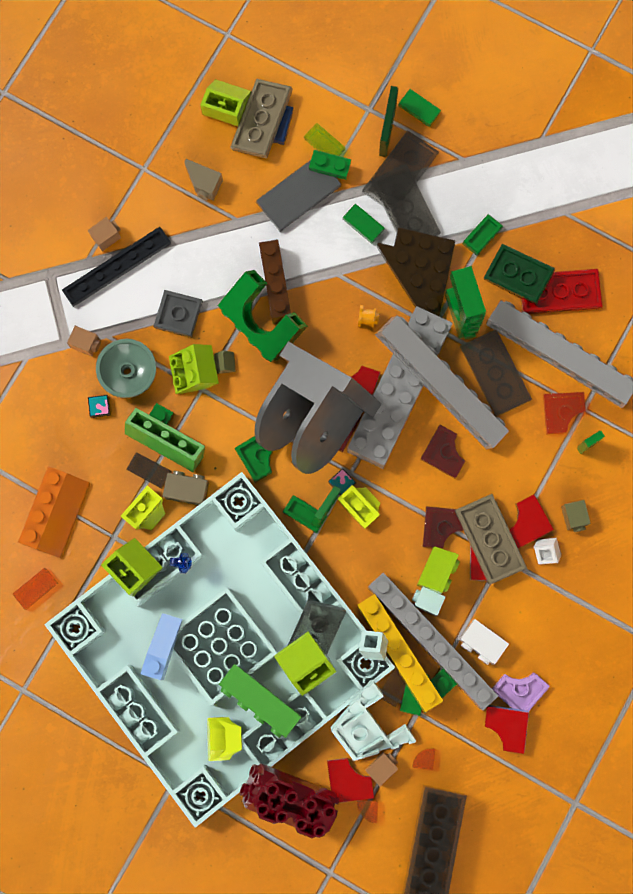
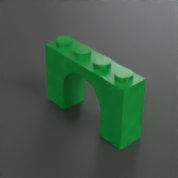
(465, 303)
(238, 308)

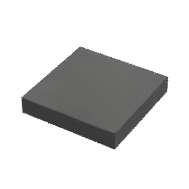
(178, 313)

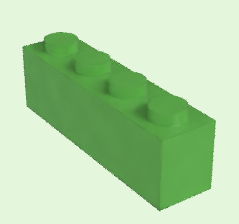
(164, 439)
(260, 700)

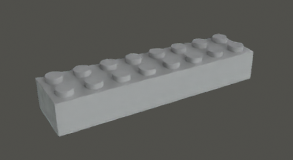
(397, 393)

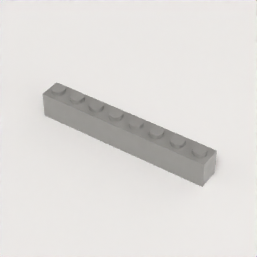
(561, 354)
(442, 382)
(432, 642)

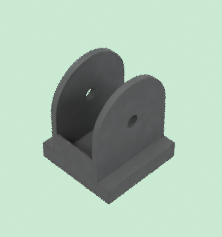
(315, 403)

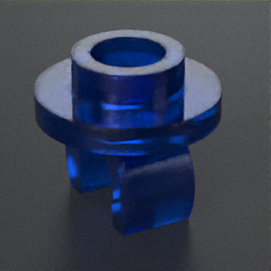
(184, 562)

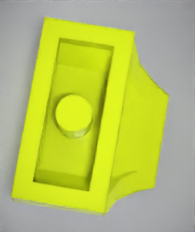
(360, 505)
(145, 510)
(222, 738)

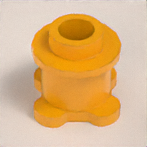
(368, 317)

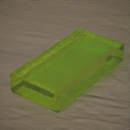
(323, 141)

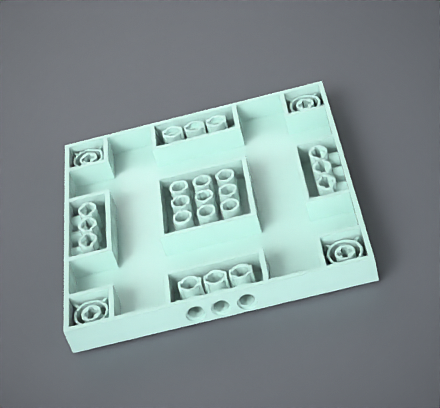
(235, 609)

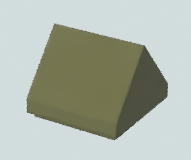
(224, 362)

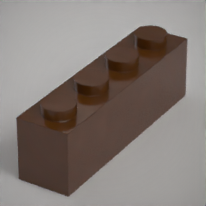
(275, 278)

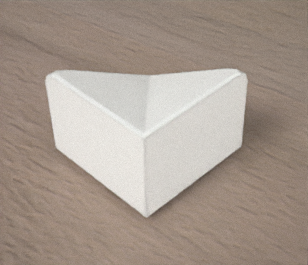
(547, 551)

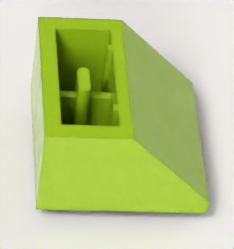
(225, 102)
(193, 368)
(132, 566)
(438, 569)
(305, 663)

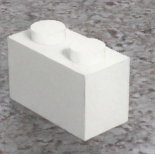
(483, 642)

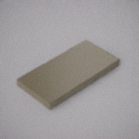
(261, 118)
(490, 539)

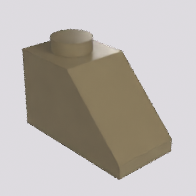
(204, 180)

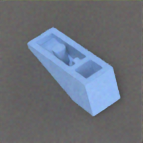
(161, 647)

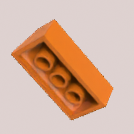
(54, 512)

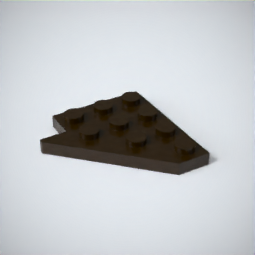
(421, 266)

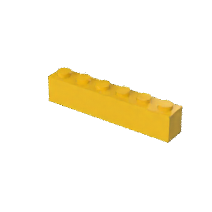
(400, 654)

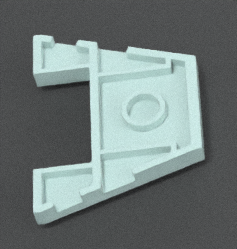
(359, 730)

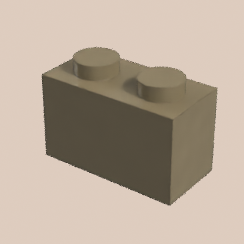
(185, 489)

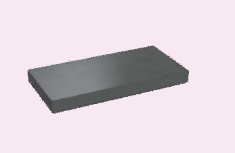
(296, 196)

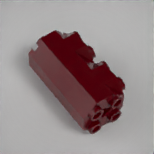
(289, 800)

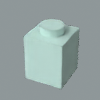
(428, 601)
(373, 645)

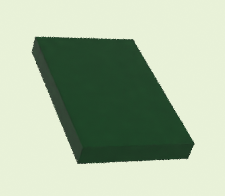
(388, 121)
(519, 274)

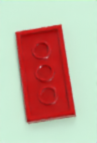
(568, 292)

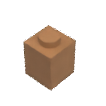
(105, 233)
(84, 341)
(382, 768)

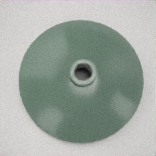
(125, 355)

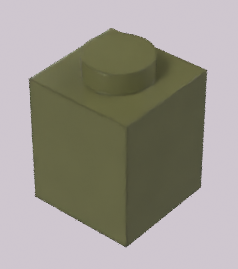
(576, 516)

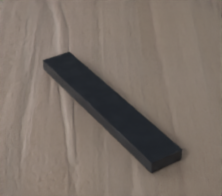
(116, 266)

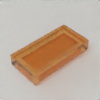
(35, 588)

